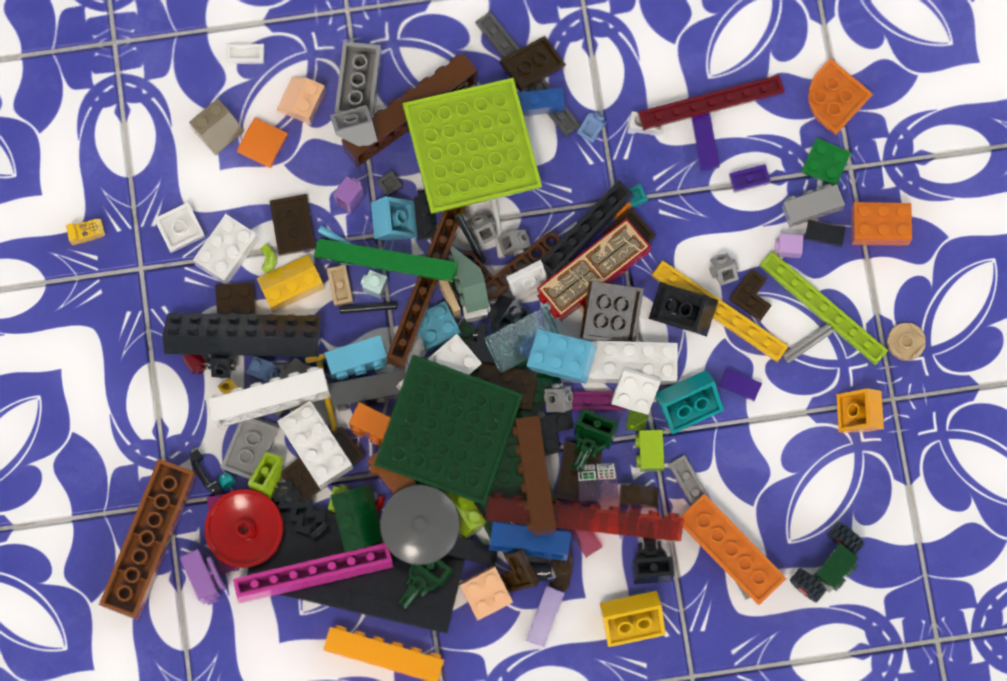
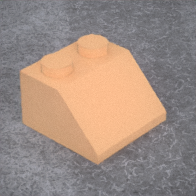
(302, 99)

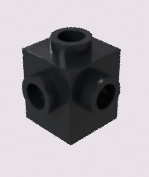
(221, 365)

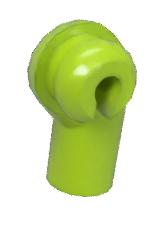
(270, 258)

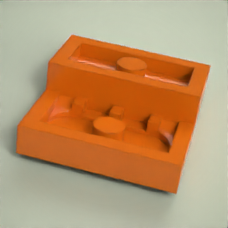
(262, 142)

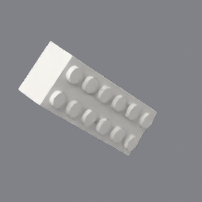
(644, 357)
(269, 397)

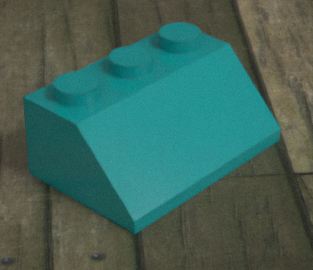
(689, 402)

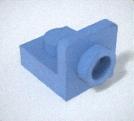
(592, 126)

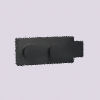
(424, 219)

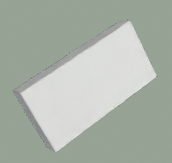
(245, 53)

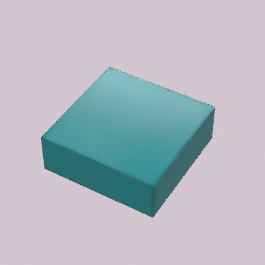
(640, 196)

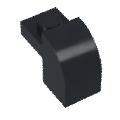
(480, 347)

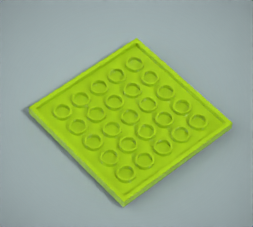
(472, 145)

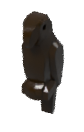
(563, 572)

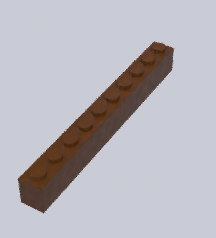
(423, 291)

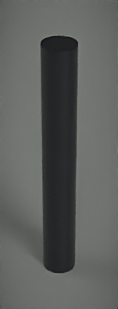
(469, 236)
(368, 307)

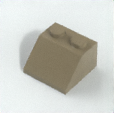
(216, 127)

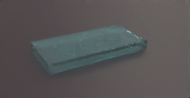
(514, 342)

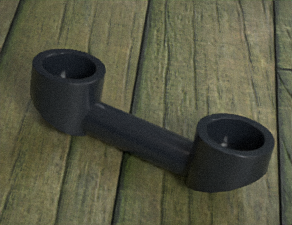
(195, 458)

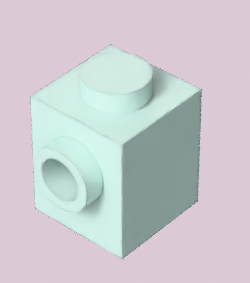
(374, 284)

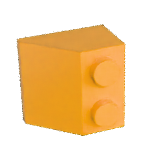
(860, 411)

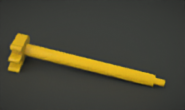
(319, 361)

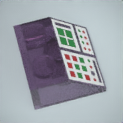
(597, 483)

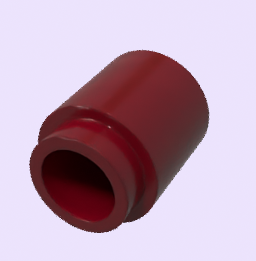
(195, 363)

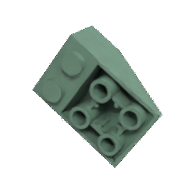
(469, 283)

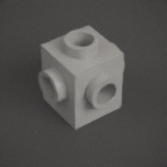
(482, 228)
(514, 242)
(724, 269)
(558, 398)

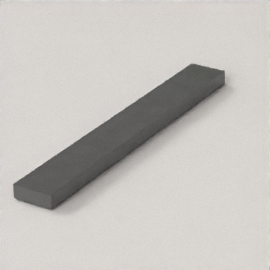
(505, 46)

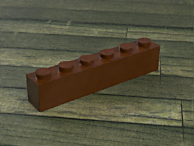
(535, 476)

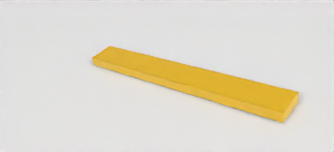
(725, 314)

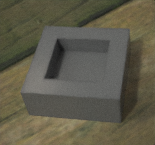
(389, 184)

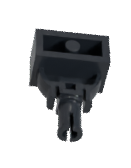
(652, 563)

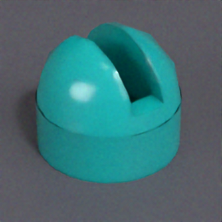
(226, 481)

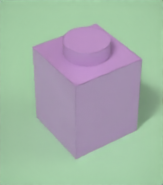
(789, 245)

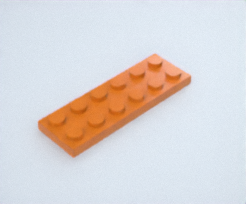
(732, 549)

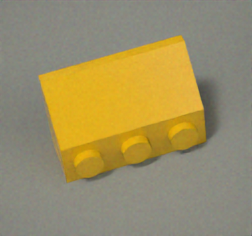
(290, 283)
(632, 618)

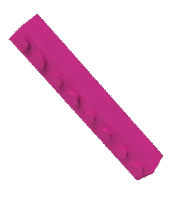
(312, 573)

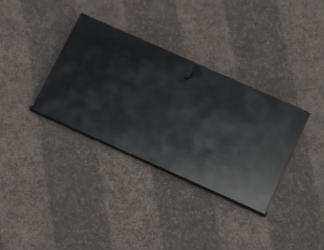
(365, 594)

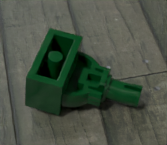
(592, 434)
(427, 577)

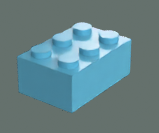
(562, 356)
(357, 359)

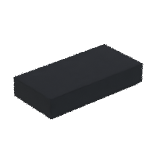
(824, 233)

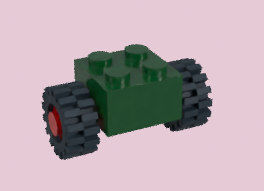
(833, 570)

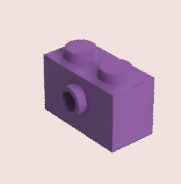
(349, 194)

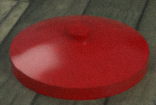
(244, 528)

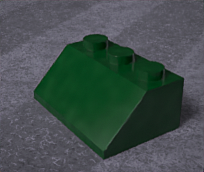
(357, 518)

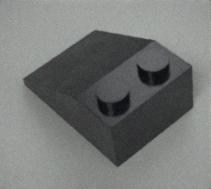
(683, 309)

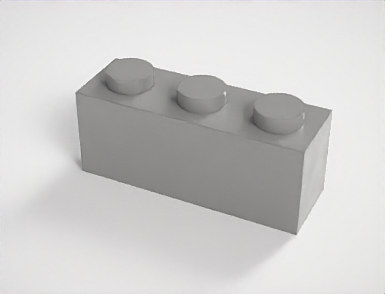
(812, 205)

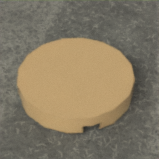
(906, 341)

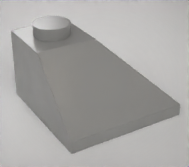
(355, 126)

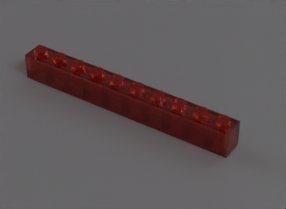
(592, 518)

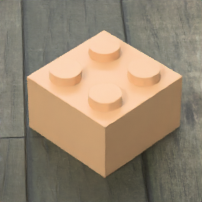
(485, 592)

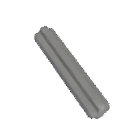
(807, 343)

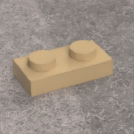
(339, 285)

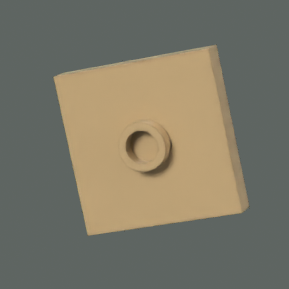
(451, 299)

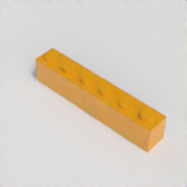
(383, 655)

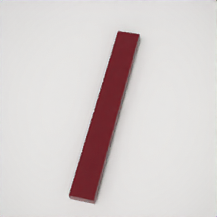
(710, 102)

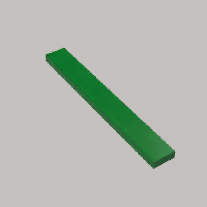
(386, 260)

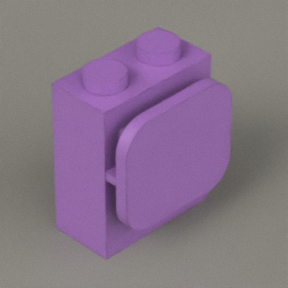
(203, 577)

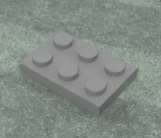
(248, 447)

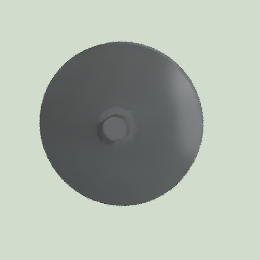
(419, 524)

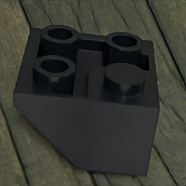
(505, 312)

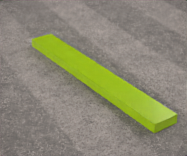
(823, 308)

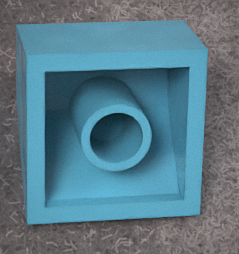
(393, 219)

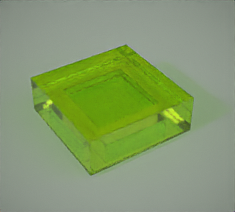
(636, 421)

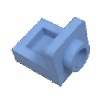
(262, 370)

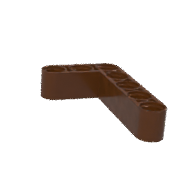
(525, 257)

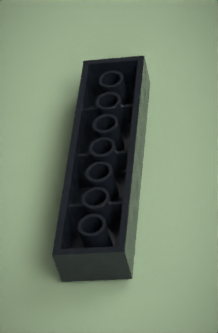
(242, 334)

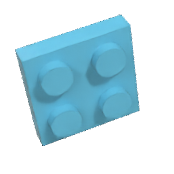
(438, 327)

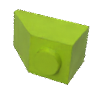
(267, 475)

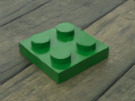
(825, 162)

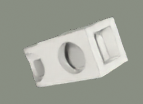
(634, 126)

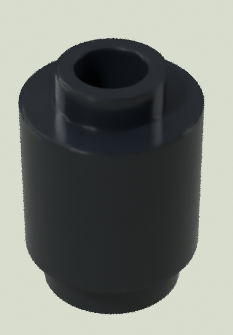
(542, 571)

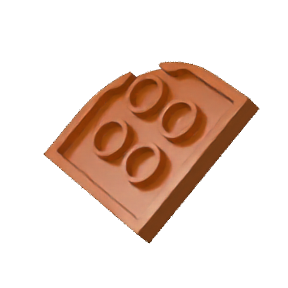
(836, 96)

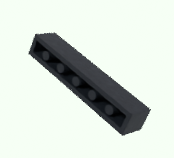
(587, 228)

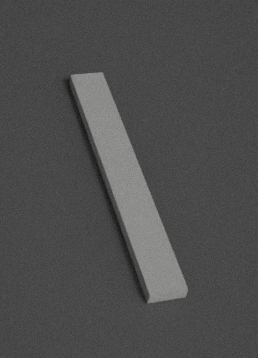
(691, 487)

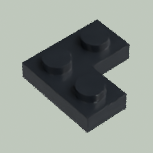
(550, 426)

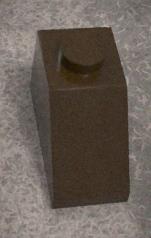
(638, 496)

